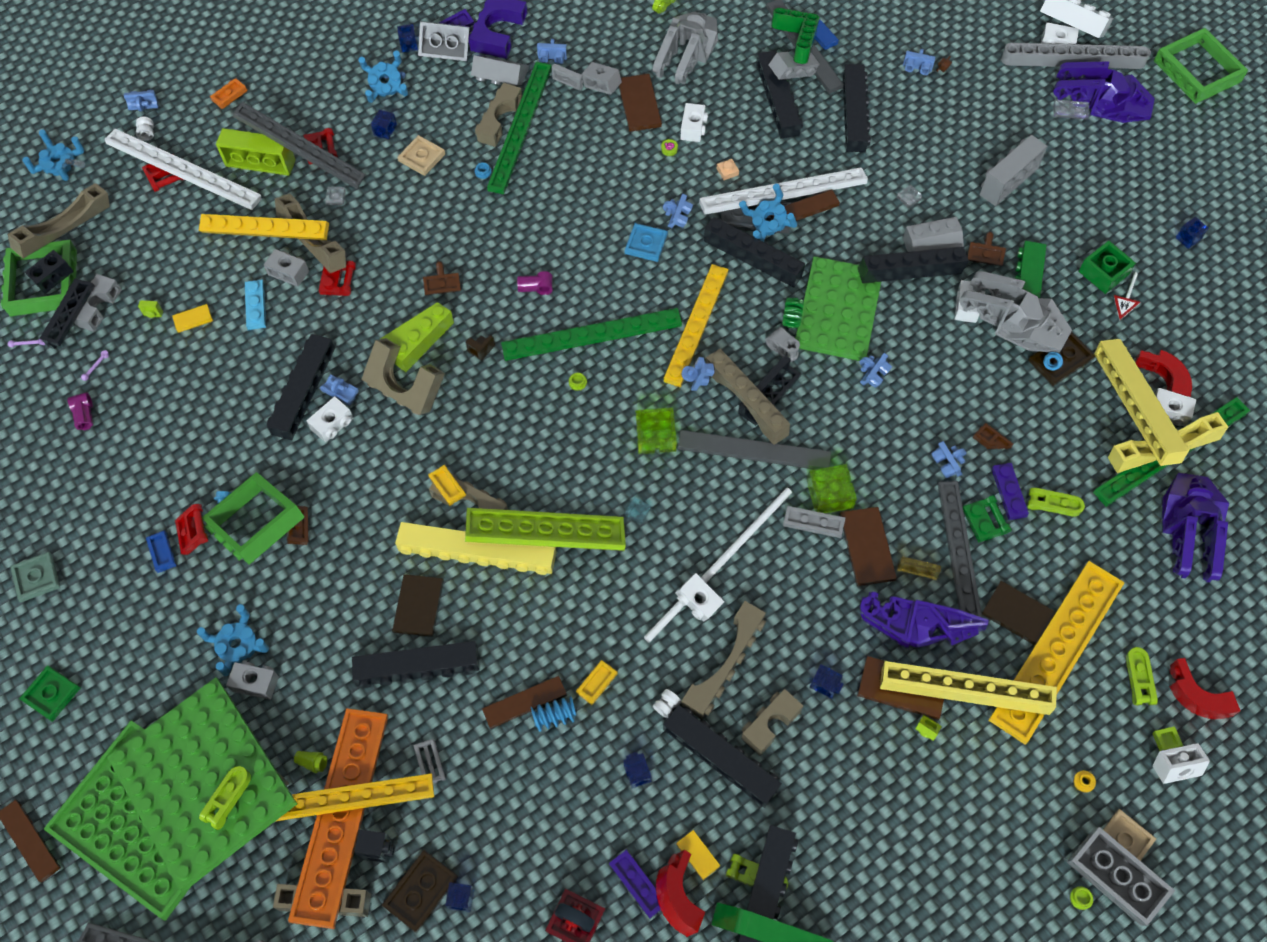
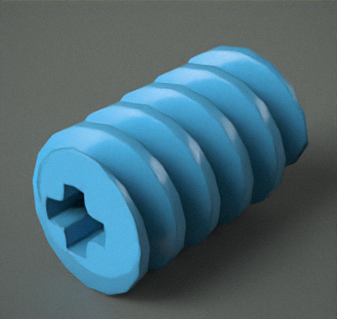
(554, 714)

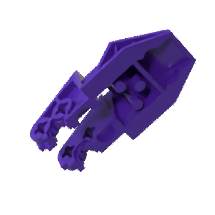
(1106, 90)
(1182, 502)
(918, 620)

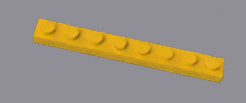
(264, 226)
(696, 324)
(361, 796)

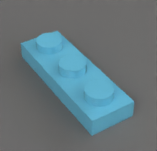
(255, 304)

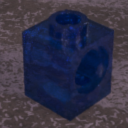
(407, 38)
(383, 124)
(1192, 232)
(827, 681)
(637, 770)
(459, 897)

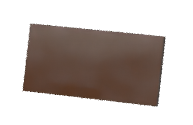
(639, 103)
(868, 546)
(870, 690)

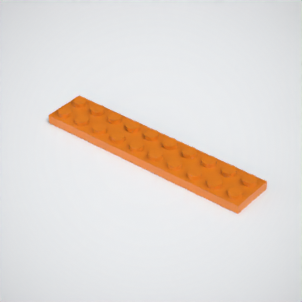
(336, 833)

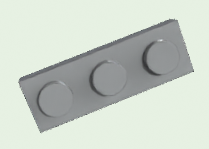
(814, 522)

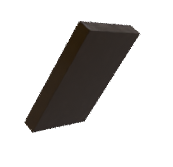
(1074, 356)
(418, 605)
(1018, 613)
(420, 891)

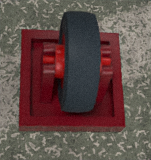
(575, 918)

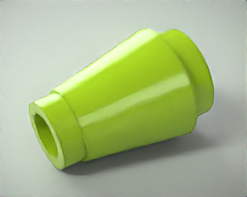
(312, 761)

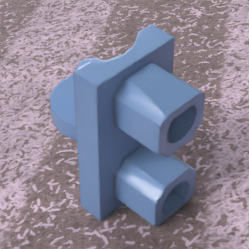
(552, 51)
(918, 61)
(141, 100)
(675, 209)
(698, 374)
(871, 376)
(340, 389)
(952, 467)

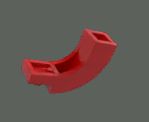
(1169, 368)
(1198, 700)
(672, 899)

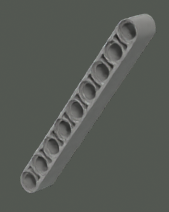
(1056, 54)

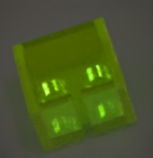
(655, 430)
(831, 489)

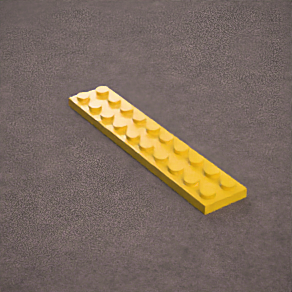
(1061, 644)

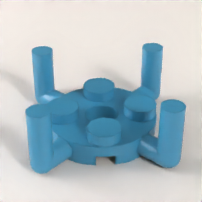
(381, 70)
(48, 156)
(768, 208)
(227, 634)

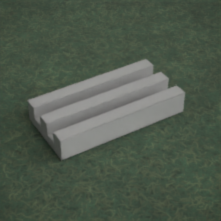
(567, 76)
(425, 745)

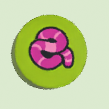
(669, 147)

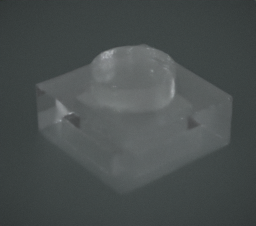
(335, 195)
(909, 196)

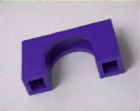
(490, 42)

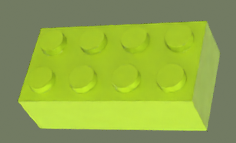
(254, 152)

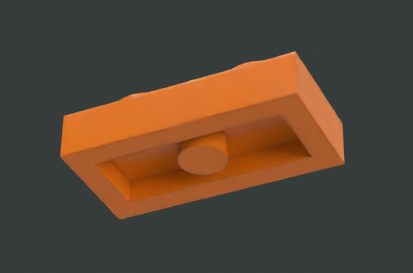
(228, 93)

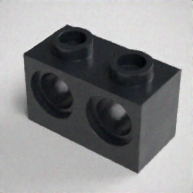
(49, 271)
(374, 846)

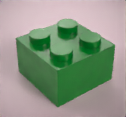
(1107, 267)

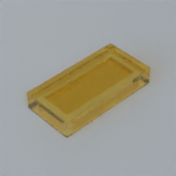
(919, 568)

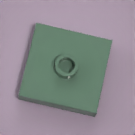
(35, 576)

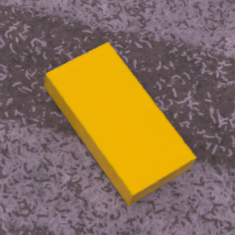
(192, 318)
(447, 485)
(596, 682)
(701, 858)

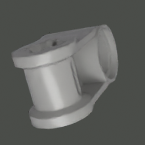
(783, 342)

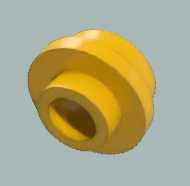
(1079, 783)

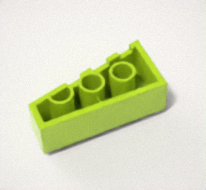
(419, 334)

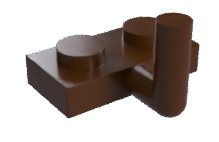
(985, 252)
(441, 282)
(299, 533)

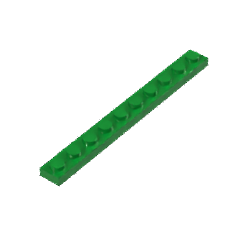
(519, 128)
(591, 334)
(1132, 478)

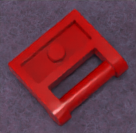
(316, 138)
(154, 173)
(331, 281)
(186, 529)

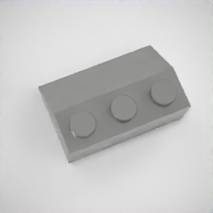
(443, 40)
(498, 70)
(934, 235)

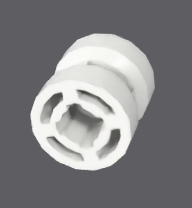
(144, 128)
(667, 703)

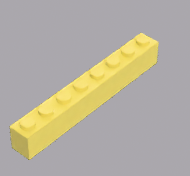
(1141, 402)
(451, 544)
(968, 688)

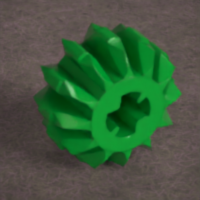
(793, 312)

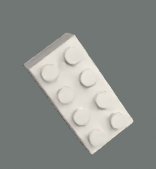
(1079, 15)

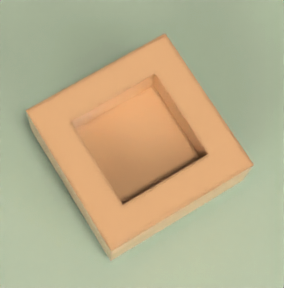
(727, 169)

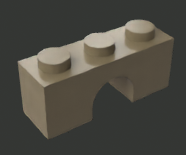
(782, 707)

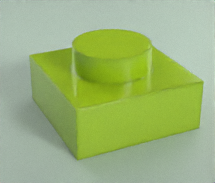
(150, 308)
(928, 728)
(1167, 738)

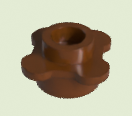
(944, 64)

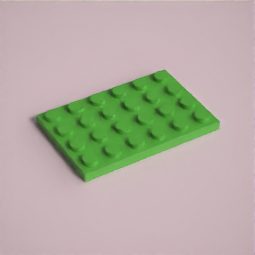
(837, 310)

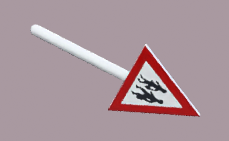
(1126, 305)

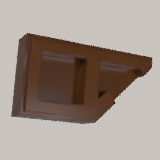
(991, 438)

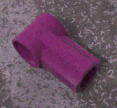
(540, 283)
(80, 407)

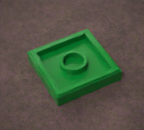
(50, 693)

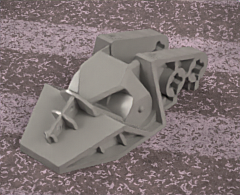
(702, 37)
(1018, 314)

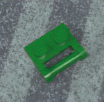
(981, 522)

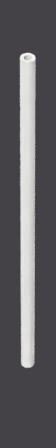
(721, 561)

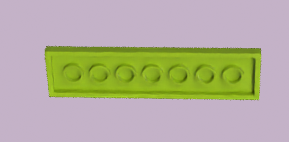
(545, 529)

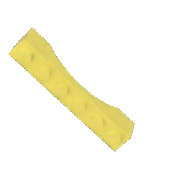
(1137, 453)

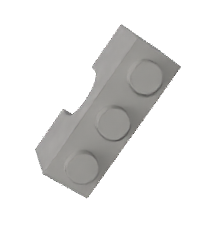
(786, 68)
(104, 291)

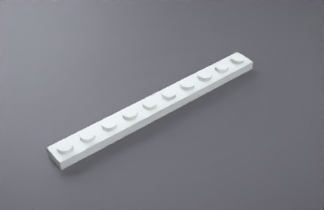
(183, 169)
(790, 189)

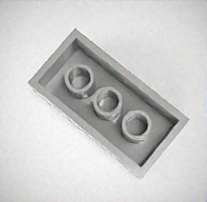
(1012, 170)
(1120, 876)

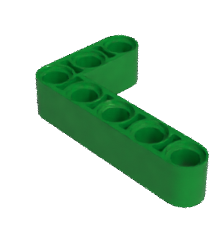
(797, 22)
(759, 927)

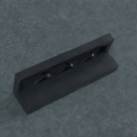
(66, 313)
(767, 383)

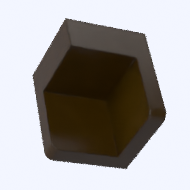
(480, 347)

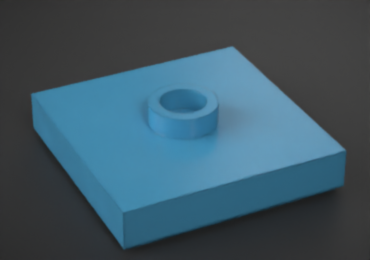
(646, 242)

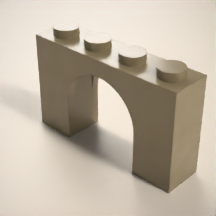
(380, 376)

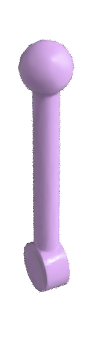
(11, 343)
(104, 354)

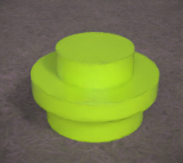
(577, 381)
(1081, 898)

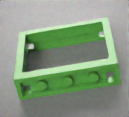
(1186, 80)
(38, 304)
(268, 534)

